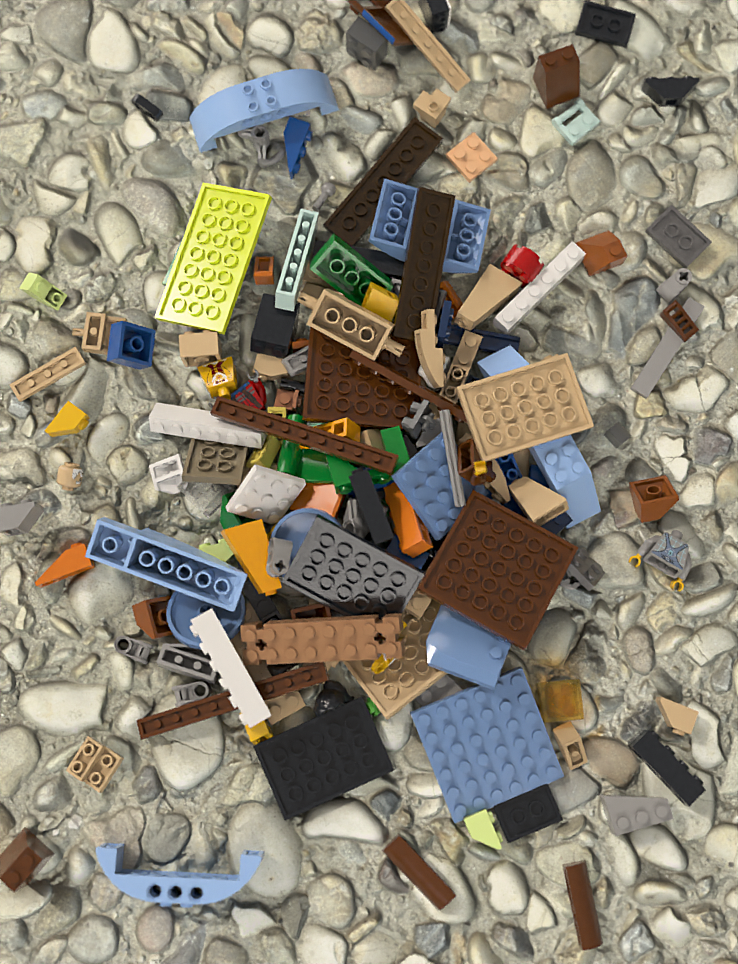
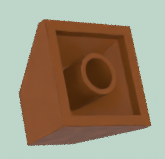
(602, 252)
(652, 497)
(152, 618)

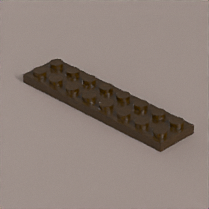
(396, 164)
(423, 260)

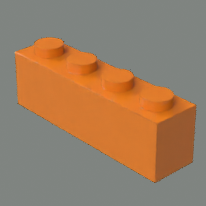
(408, 526)

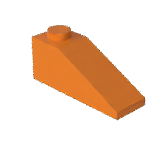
(67, 565)

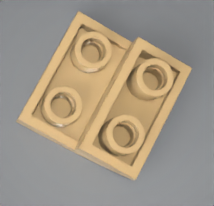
(94, 764)

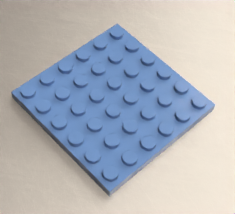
(487, 744)

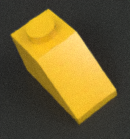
(68, 421)

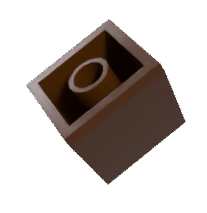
(558, 76)
(23, 860)

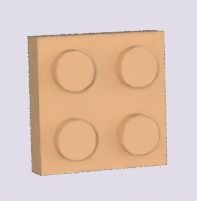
(471, 157)

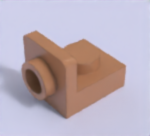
(288, 399)

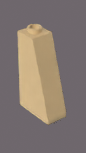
(486, 297)

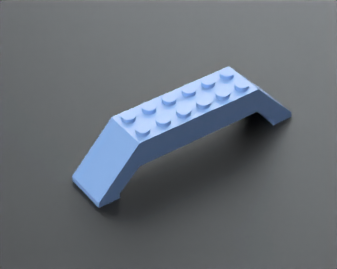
(558, 459)

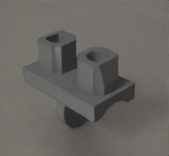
(422, 420)

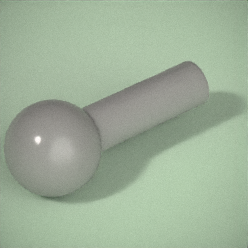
(328, 189)

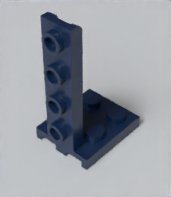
(453, 334)

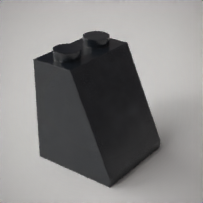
(274, 328)

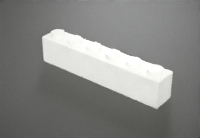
(537, 290)
(202, 425)
(230, 668)

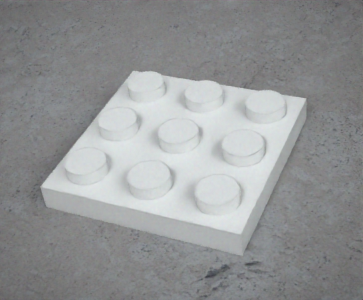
(265, 494)

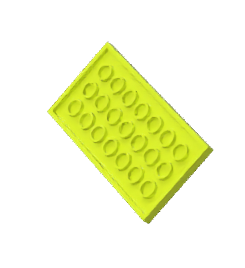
(213, 258)

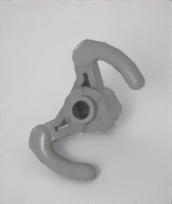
(260, 139)

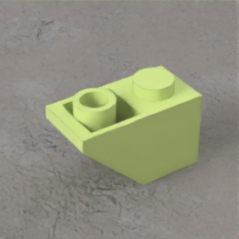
(43, 291)
(481, 828)

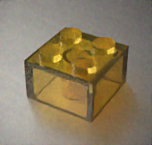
(560, 700)

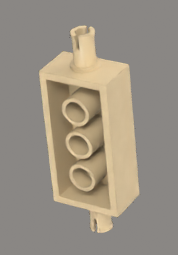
(350, 324)

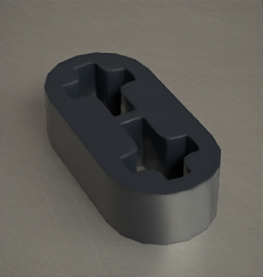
(147, 107)

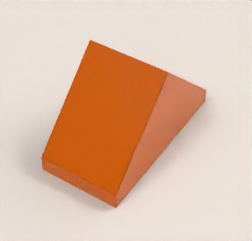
(264, 270)

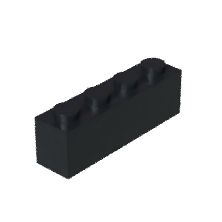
(667, 767)

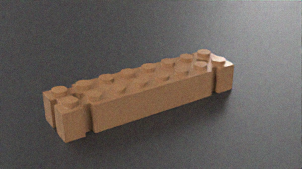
(323, 639)

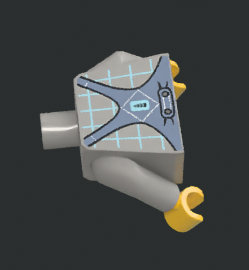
(668, 555)

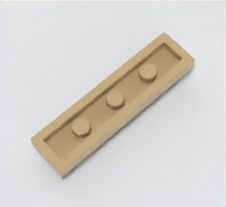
(47, 374)

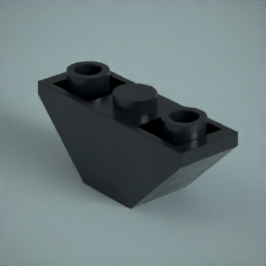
(669, 90)

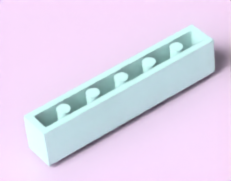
(296, 260)

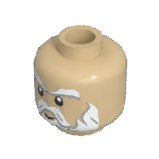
(69, 476)

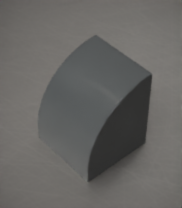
(617, 435)

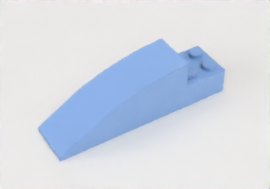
(166, 562)

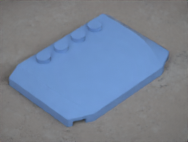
(465, 649)

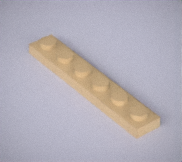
(427, 44)

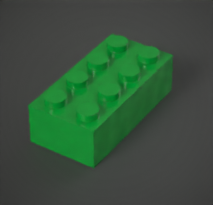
(347, 270)

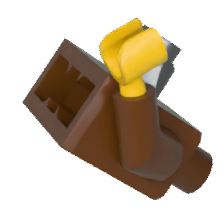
(471, 466)

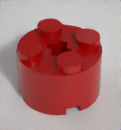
(522, 264)

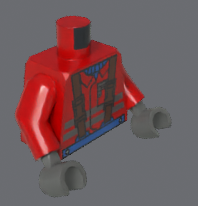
(250, 393)

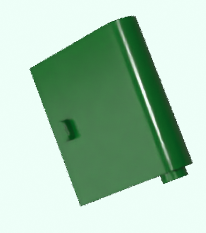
(303, 463)

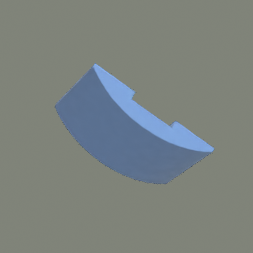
(394, 220)

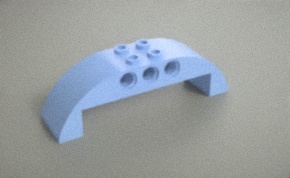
(260, 102)
(142, 883)

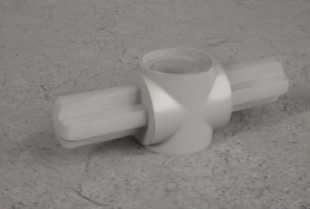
(355, 523)

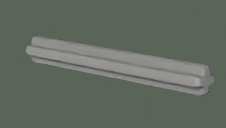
(452, 458)

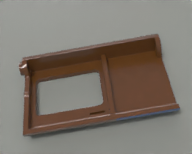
(382, 21)

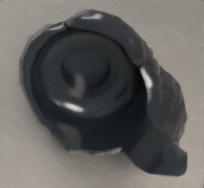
(331, 697)

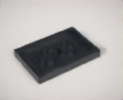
(605, 24)
(527, 813)

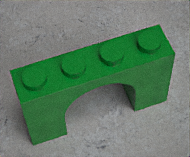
(341, 469)

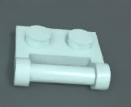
(579, 126)

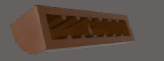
(419, 872)
(582, 905)

